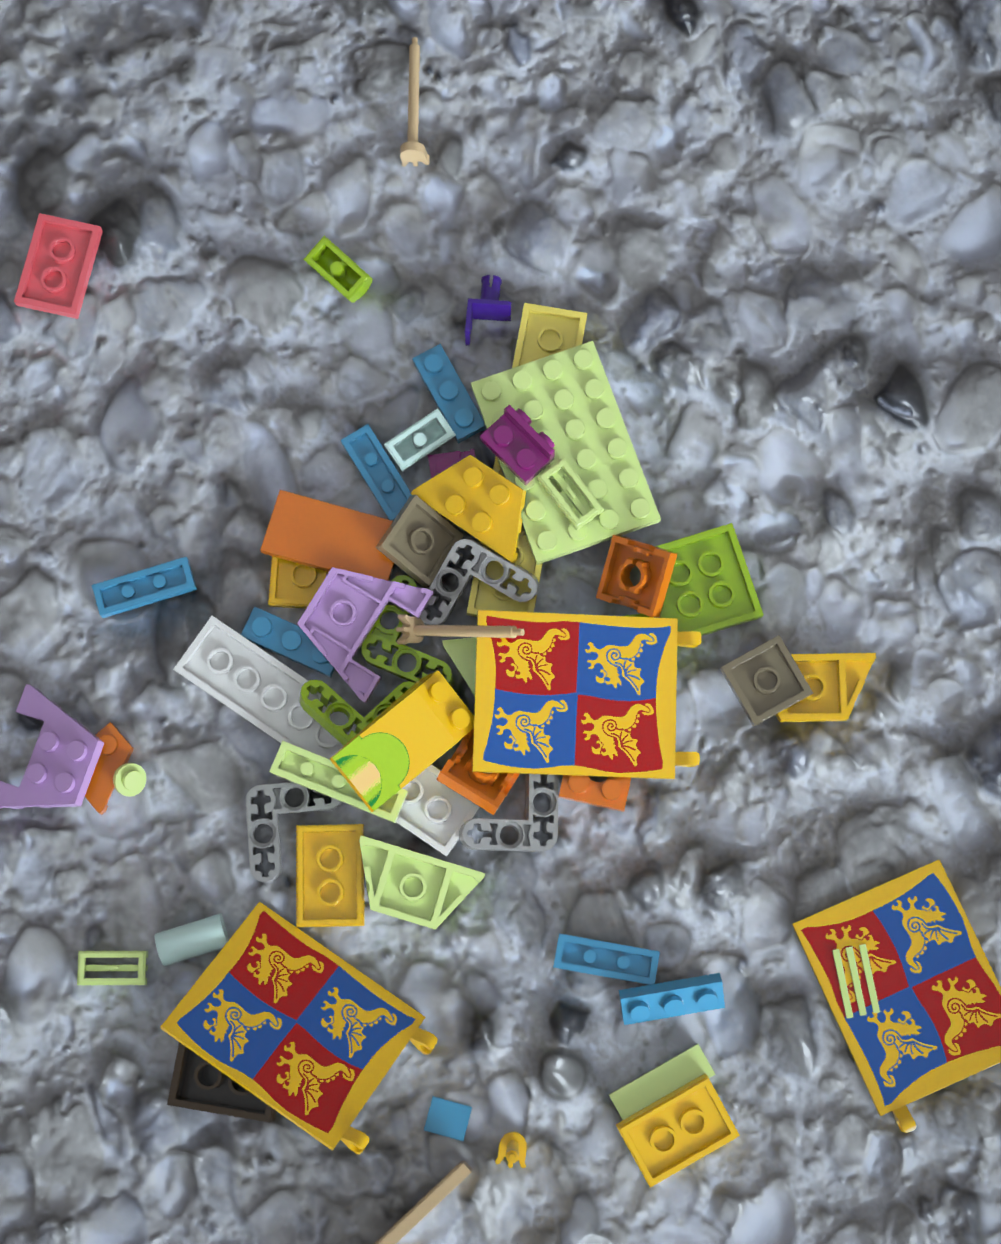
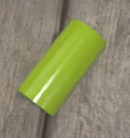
(339, 270)

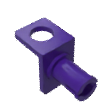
(487, 307)

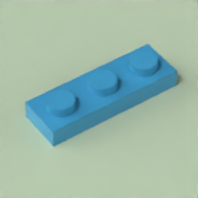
(449, 393)
(377, 470)
(144, 587)
(286, 640)
(606, 959)
(672, 998)

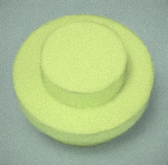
(129, 779)

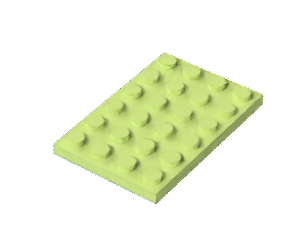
(577, 410)

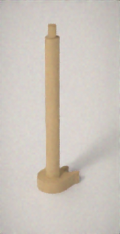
(412, 150)
(415, 630)

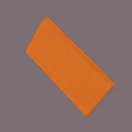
(326, 536)

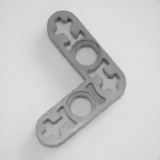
(475, 568)
(276, 807)
(524, 828)

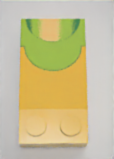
(404, 740)

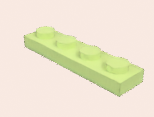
(323, 777)

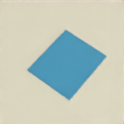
(448, 1118)

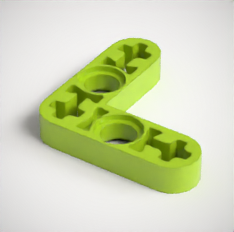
(389, 640)
(315, 707)

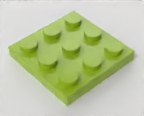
(710, 583)

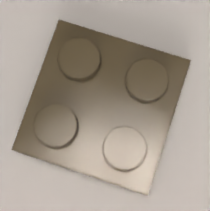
(419, 540)
(766, 680)

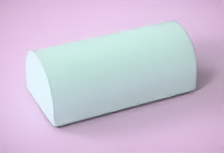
(419, 440)
(191, 940)

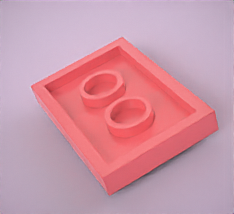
(58, 266)

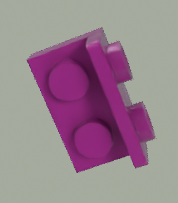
(519, 444)

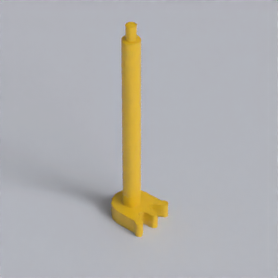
(513, 1147)

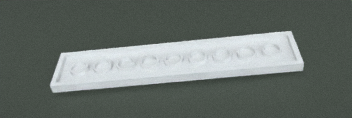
(268, 697)

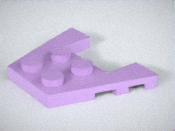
(345, 614)
(60, 760)

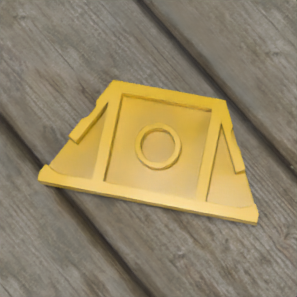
(478, 503)
(835, 686)

